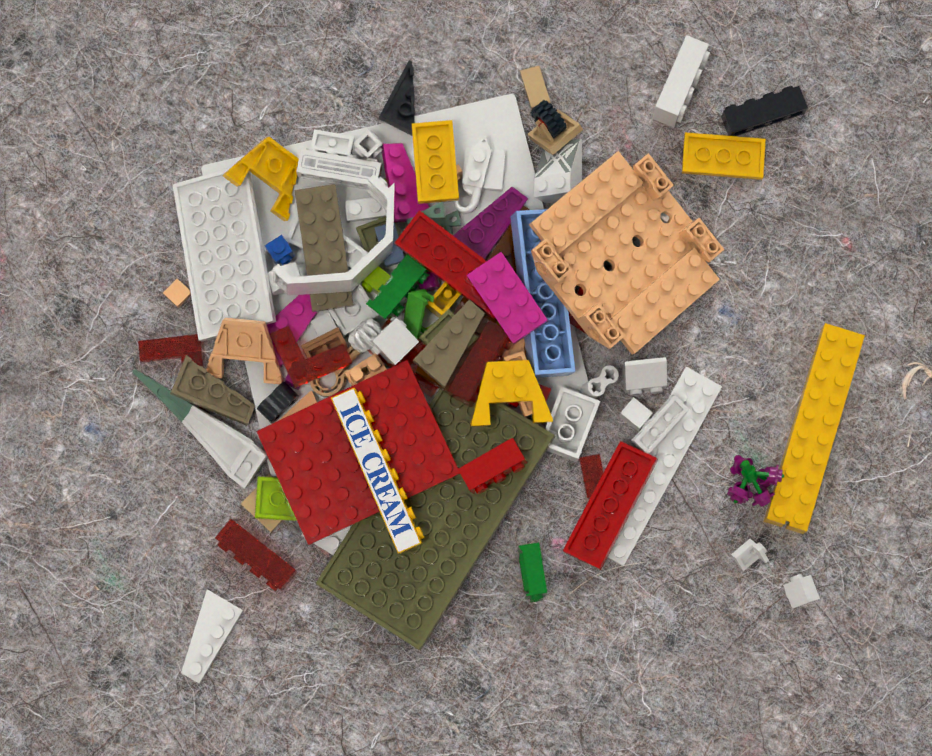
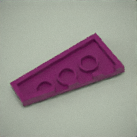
(491, 223)

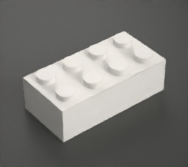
(681, 82)

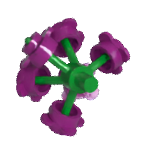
(761, 480)

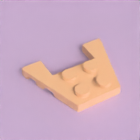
(248, 342)

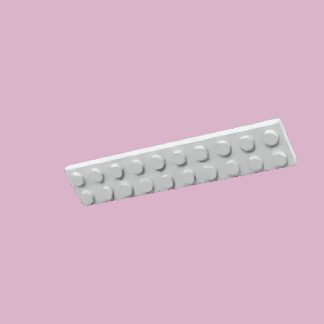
(698, 395)

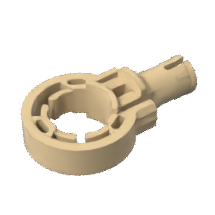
(340, 375)

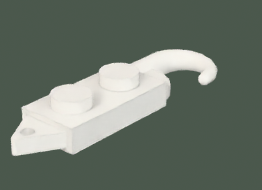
(475, 174)

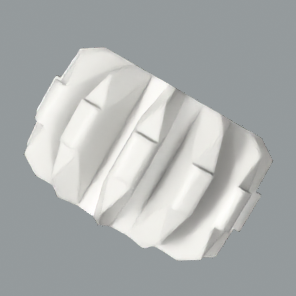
(363, 333)

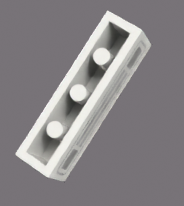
(337, 169)

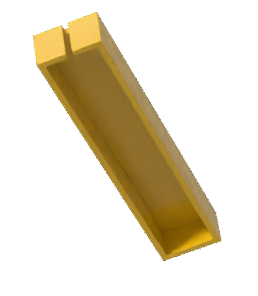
(814, 428)

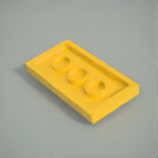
(723, 156)
(435, 162)

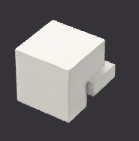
(393, 341)

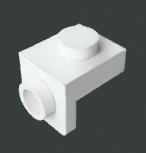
(749, 553)

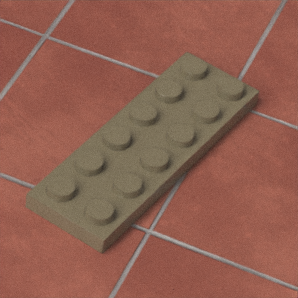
(323, 241)

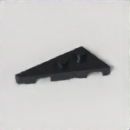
(399, 108)

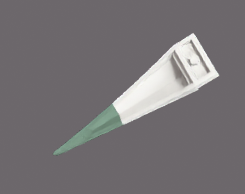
(228, 447)

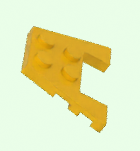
(274, 167)
(508, 384)

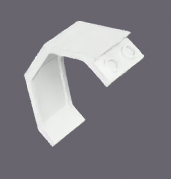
(349, 280)

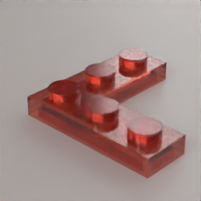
(171, 349)
(306, 370)

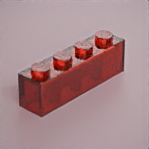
(488, 348)
(256, 555)

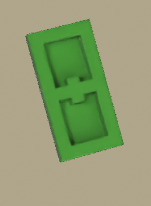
(415, 311)

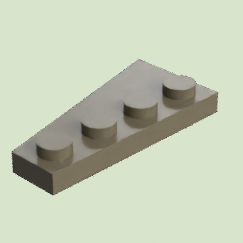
(447, 347)
(211, 393)

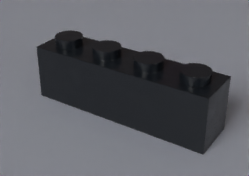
(764, 111)

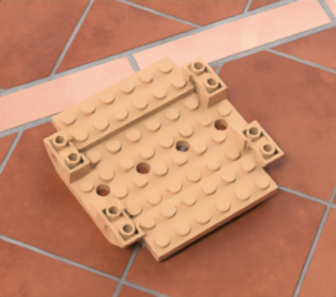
(646, 282)

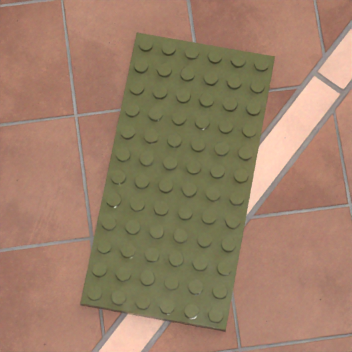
(415, 588)

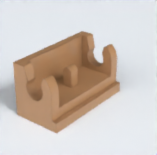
(324, 342)

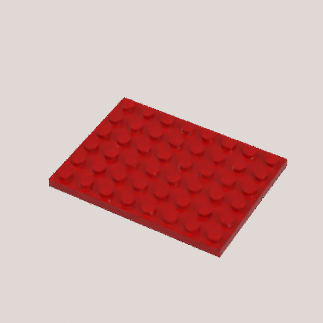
(320, 465)

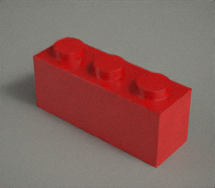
(493, 466)

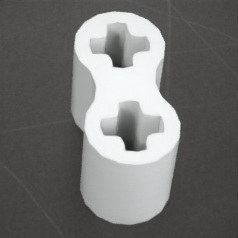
(600, 382)

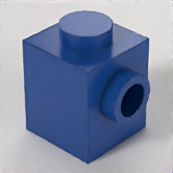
(280, 251)

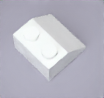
(645, 376)

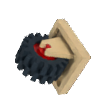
(552, 127)

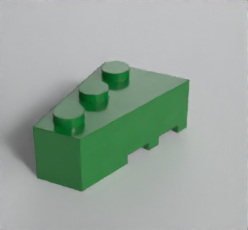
(394, 293)

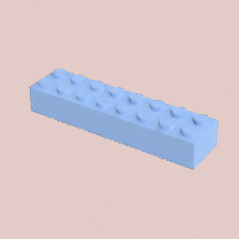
(550, 345)

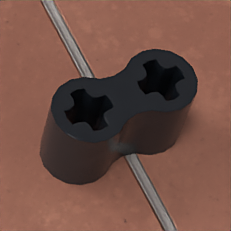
(278, 402)

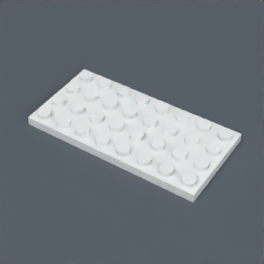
(223, 252)

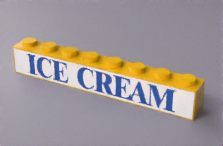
(377, 471)

